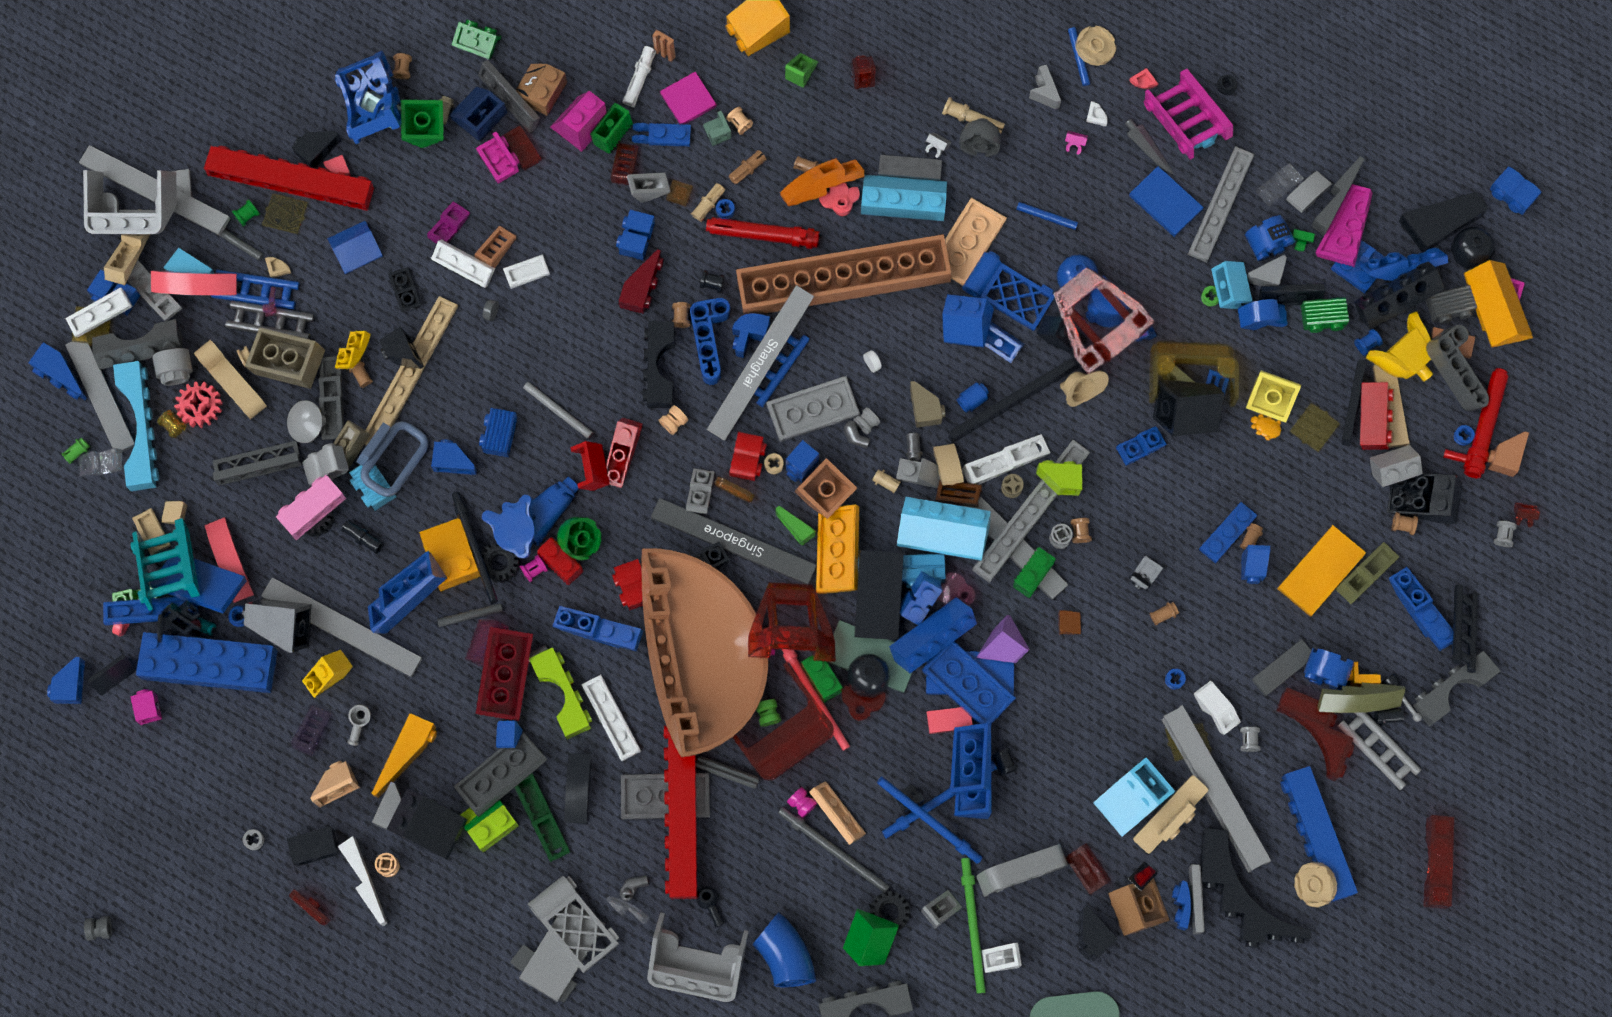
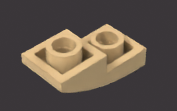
(948, 464)

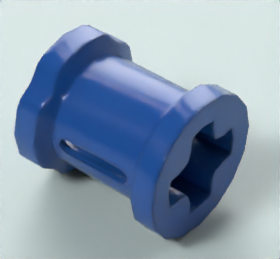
(1368, 342)

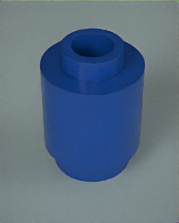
(973, 397)

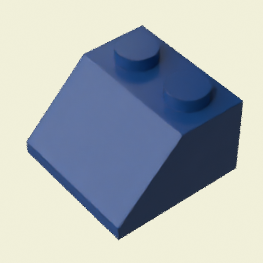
(966, 320)

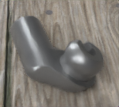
(853, 436)
(631, 885)

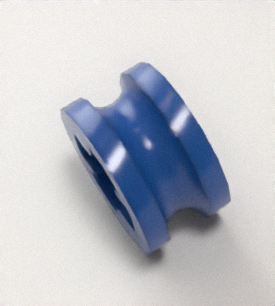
(723, 202)
(1459, 439)
(1168, 677)

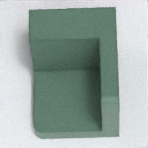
(717, 129)

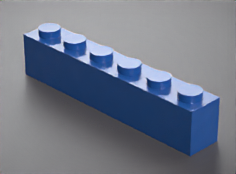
(1317, 828)

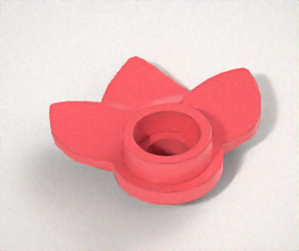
(840, 195)

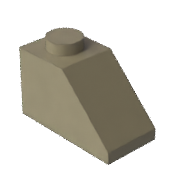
(925, 406)

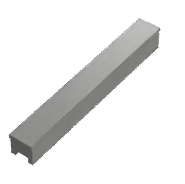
(1219, 793)

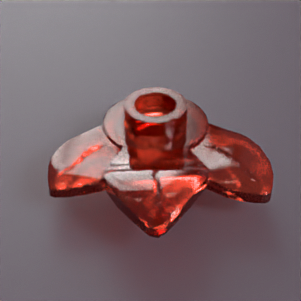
(869, 704)

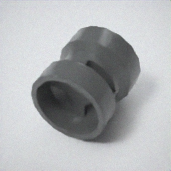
(98, 928)

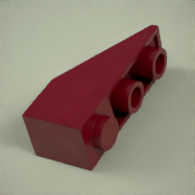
(637, 288)

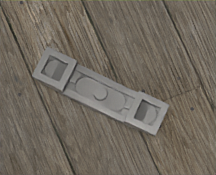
(161, 303)

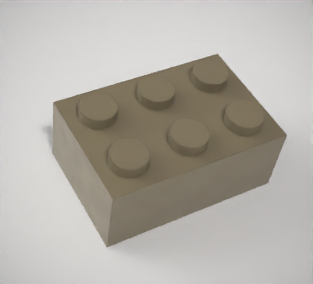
(285, 358)

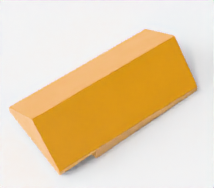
(1497, 304)

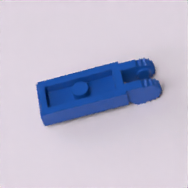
(663, 134)

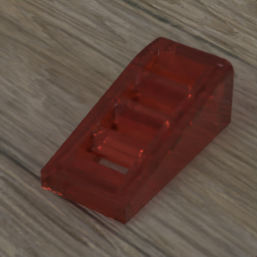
(622, 178)

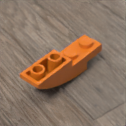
(815, 181)

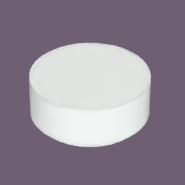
(872, 361)

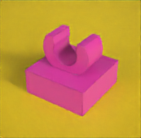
(1075, 139)

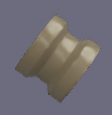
(1012, 481)

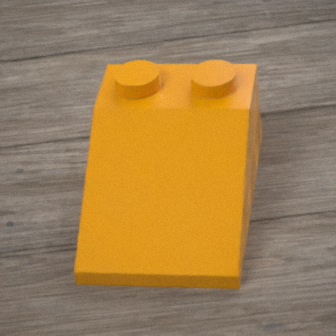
(451, 551)

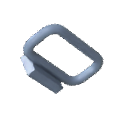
(378, 445)

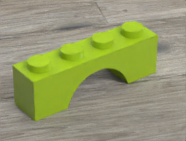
(549, 669)

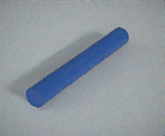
(1080, 63)
(1047, 216)

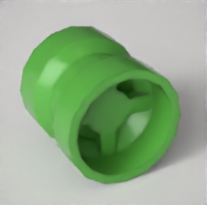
(768, 713)

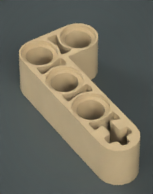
(230, 379)

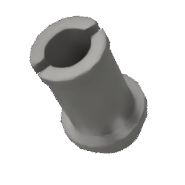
(913, 447)

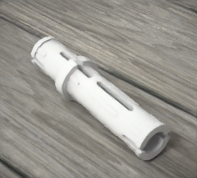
(641, 71)

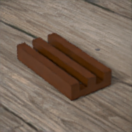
(959, 501)

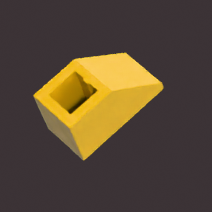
(327, 672)

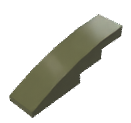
(1361, 699)

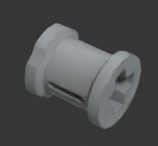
(1505, 533)
(1250, 739)

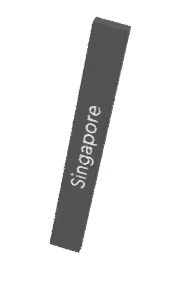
(733, 541)

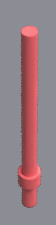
(791, 657)

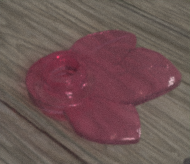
(954, 587)

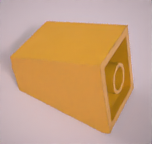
(758, 24)

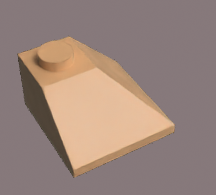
(334, 784)

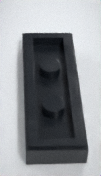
(1292, 293)

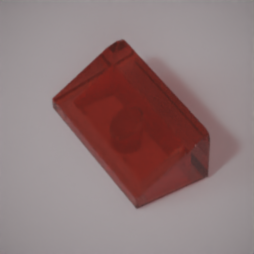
(1088, 869)

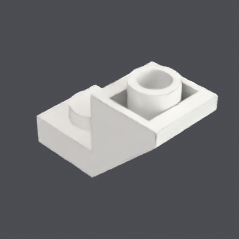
(1217, 705)

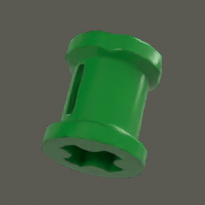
(245, 213)

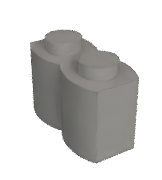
(328, 461)

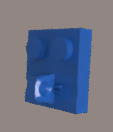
(1356, 275)

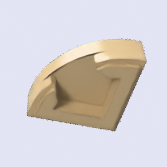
(277, 267)

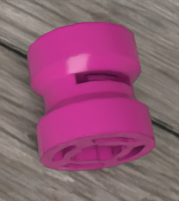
(802, 802)

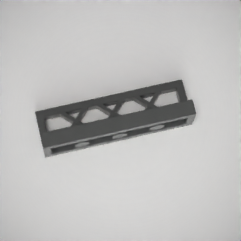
(259, 467)

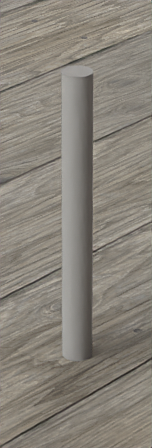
(558, 410)

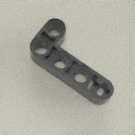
(1455, 369)

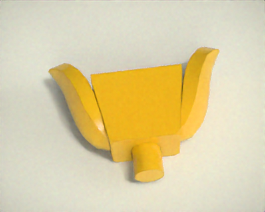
(1408, 354)

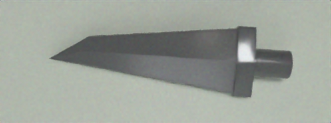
(1145, 142)

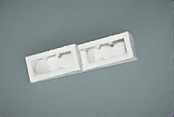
(1005, 460)
(366, 889)

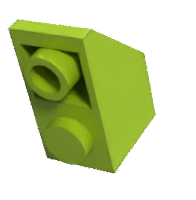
(1061, 478)

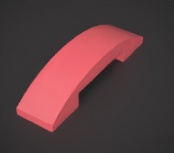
(193, 283)
(226, 554)

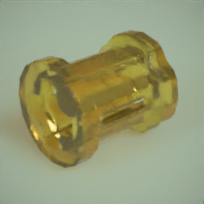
(171, 424)

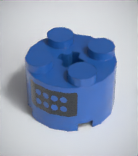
(1269, 237)

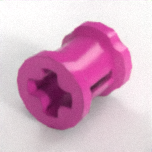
(531, 574)

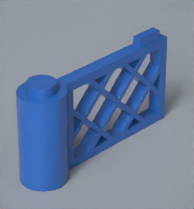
(988, 271)

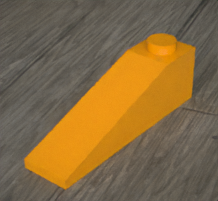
(409, 745)

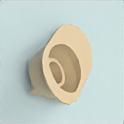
(1082, 387)

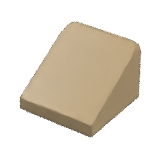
(173, 510)

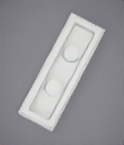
(463, 263)
(99, 312)

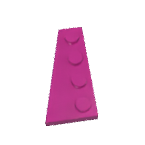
(1346, 230)

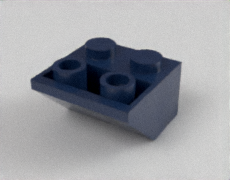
(479, 112)

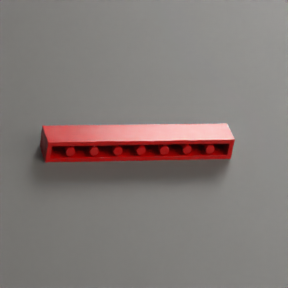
(289, 178)
(681, 823)

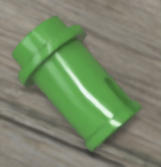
(76, 450)

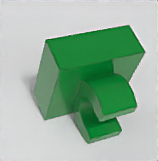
(1302, 237)

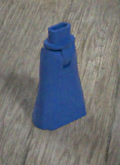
(550, 506)

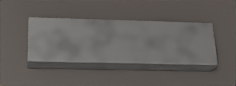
(509, 96)

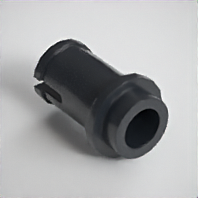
(1388, 716)

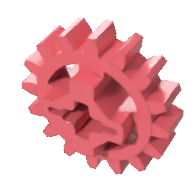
(191, 398)

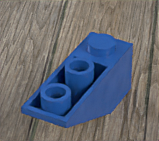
(53, 365)

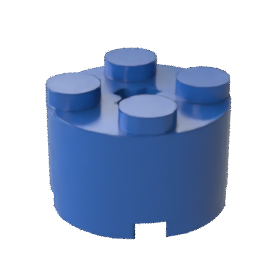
(1328, 668)

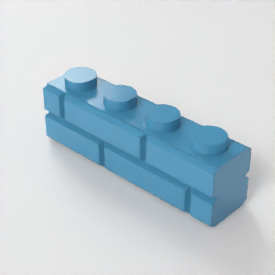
(930, 564)

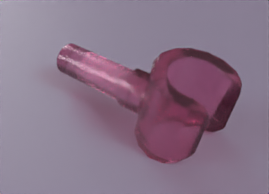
(270, 308)

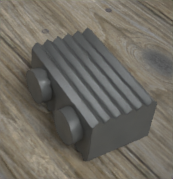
(1451, 304)

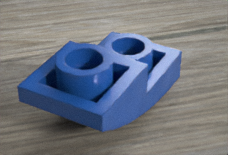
(1141, 445)
(1182, 898)

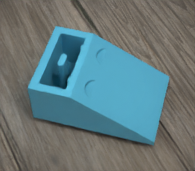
(1134, 797)

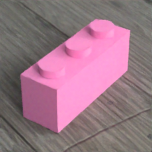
(310, 507)

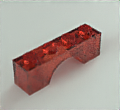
(1440, 862)

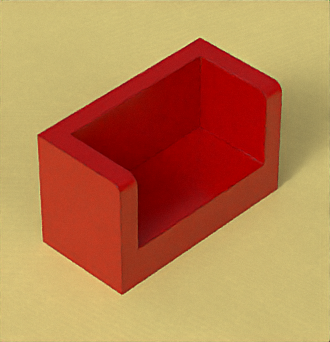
(593, 465)

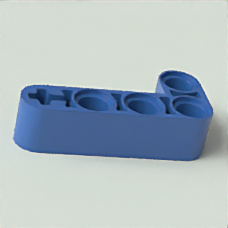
(708, 342)

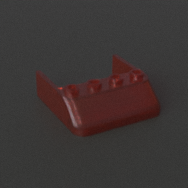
(791, 740)

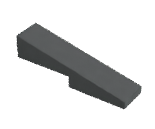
(1340, 189)

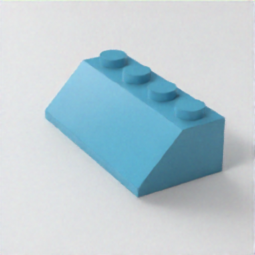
(904, 197)
(943, 528)

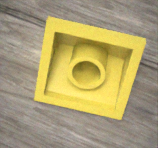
(1273, 396)

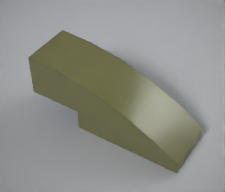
(1367, 573)

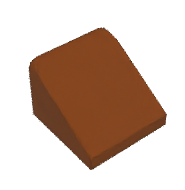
(1069, 622)

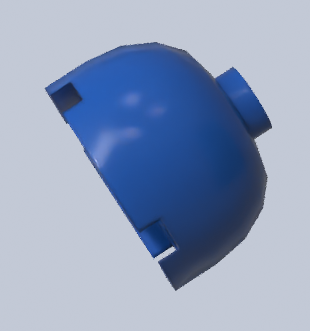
(1072, 266)

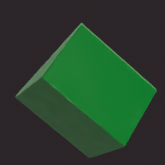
(422, 122)
(869, 939)

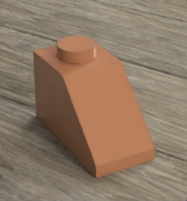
(1508, 455)

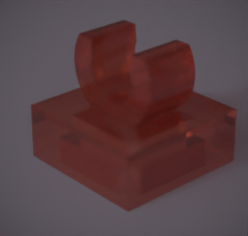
(1526, 511)

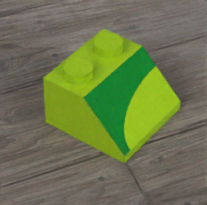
(489, 826)

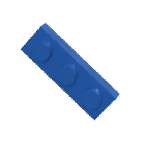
(1228, 532)

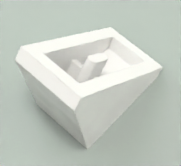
(1001, 958)

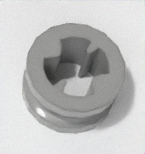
(253, 832)

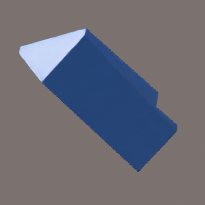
(404, 593)
(972, 771)

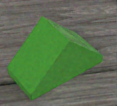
(800, 69)

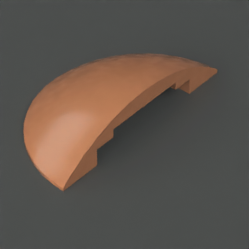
(699, 650)

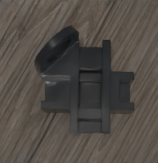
(167, 620)

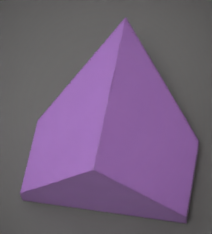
(1004, 643)

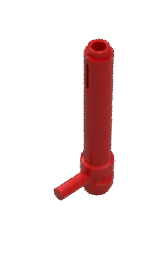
(764, 232)
(1478, 453)

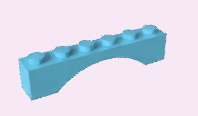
(140, 466)

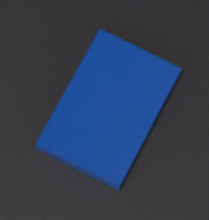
(1166, 201)

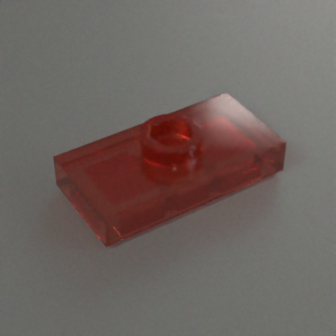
(522, 147)
(310, 907)

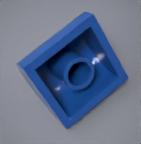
(1102, 311)

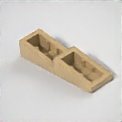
(125, 257)

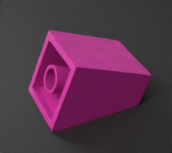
(580, 120)

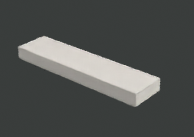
(611, 718)

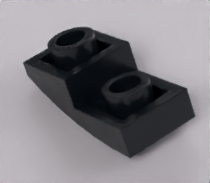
(404, 289)
(713, 555)

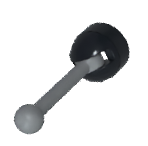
(1394, 680)

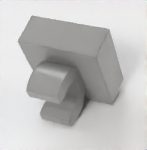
(938, 142)

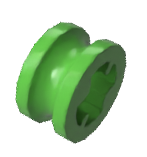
(1206, 301)

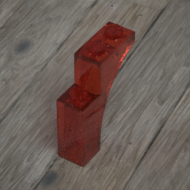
(1333, 744)

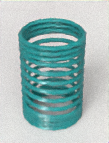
(209, 628)

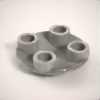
(305, 421)

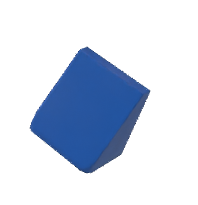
(508, 734)

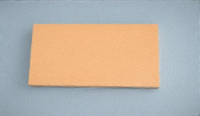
(971, 238)

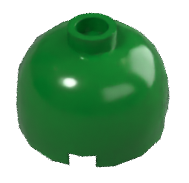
(579, 537)

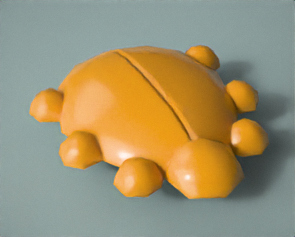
(1266, 426)

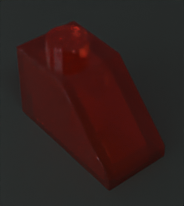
(863, 72)

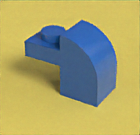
(1262, 313)
(749, 327)

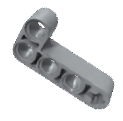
(1021, 869)

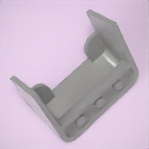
(103, 211)
(692, 969)

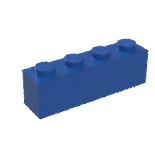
(933, 635)

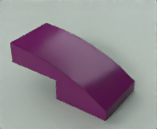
(449, 223)

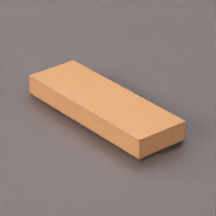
(837, 812)

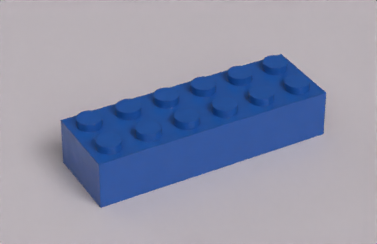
(207, 662)

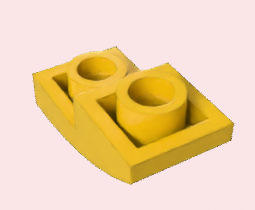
(355, 348)

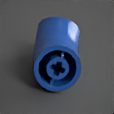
(785, 954)

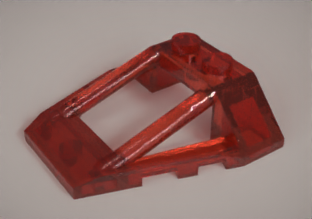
(1115, 342)
(791, 637)

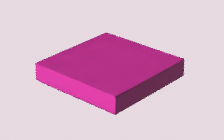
(688, 98)

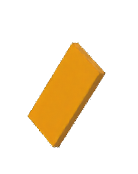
(838, 551)
(1321, 570)

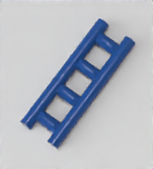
(267, 282)
(786, 362)

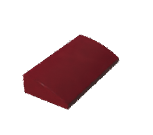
(504, 674)

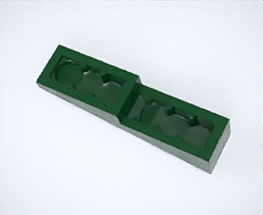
(541, 818)

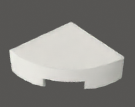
(1096, 115)

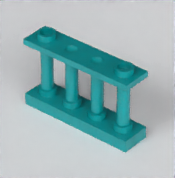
(185, 566)

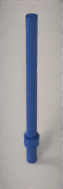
(903, 822)
(961, 846)

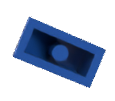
(451, 459)
(1255, 563)
(68, 683)

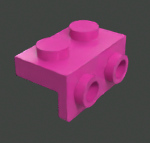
(498, 158)

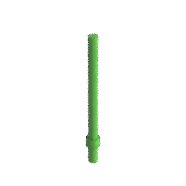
(968, 881)

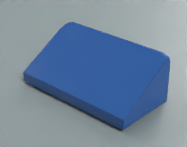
(1003, 343)

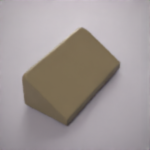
(352, 440)

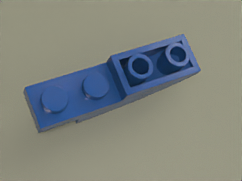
(1396, 264)
(1421, 609)
(597, 629)

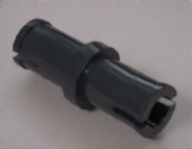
(362, 536)

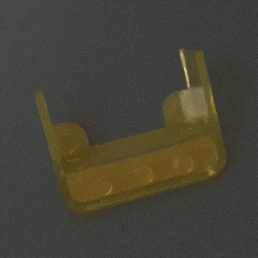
(1167, 354)

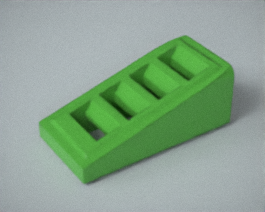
(796, 527)

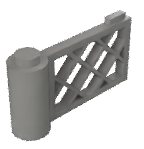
(559, 897)

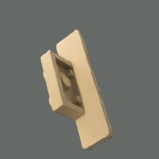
(1172, 815)

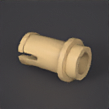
(886, 481)

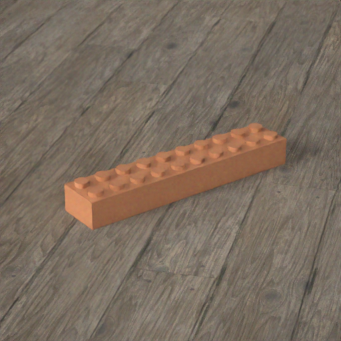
(846, 274)

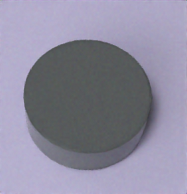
(490, 310)

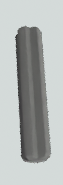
(727, 772)

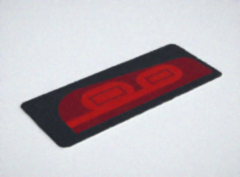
(1142, 876)

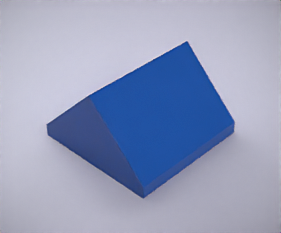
(355, 247)

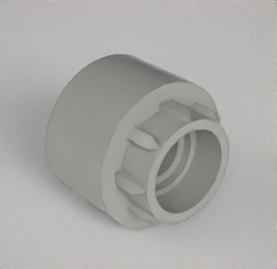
(173, 366)

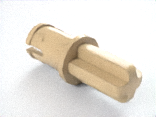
(708, 202)

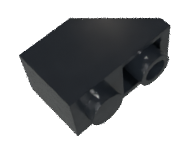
(1055, 333)

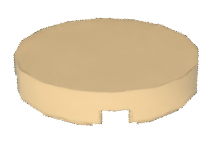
(1095, 45)
(1315, 884)

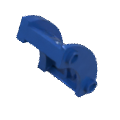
(380, 119)

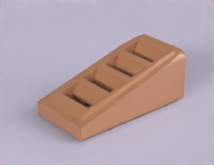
(490, 258)

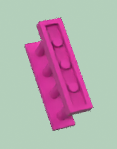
(1199, 98)

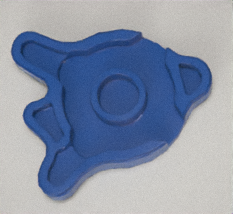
(514, 527)

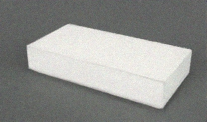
(526, 271)

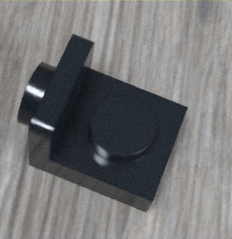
(911, 792)

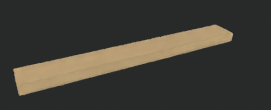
(407, 376)

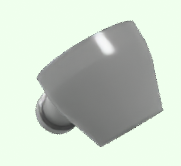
(357, 722)

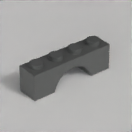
(110, 350)
(1436, 703)
(892, 999)

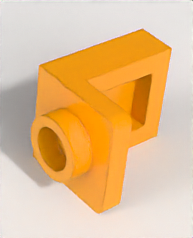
(1357, 679)

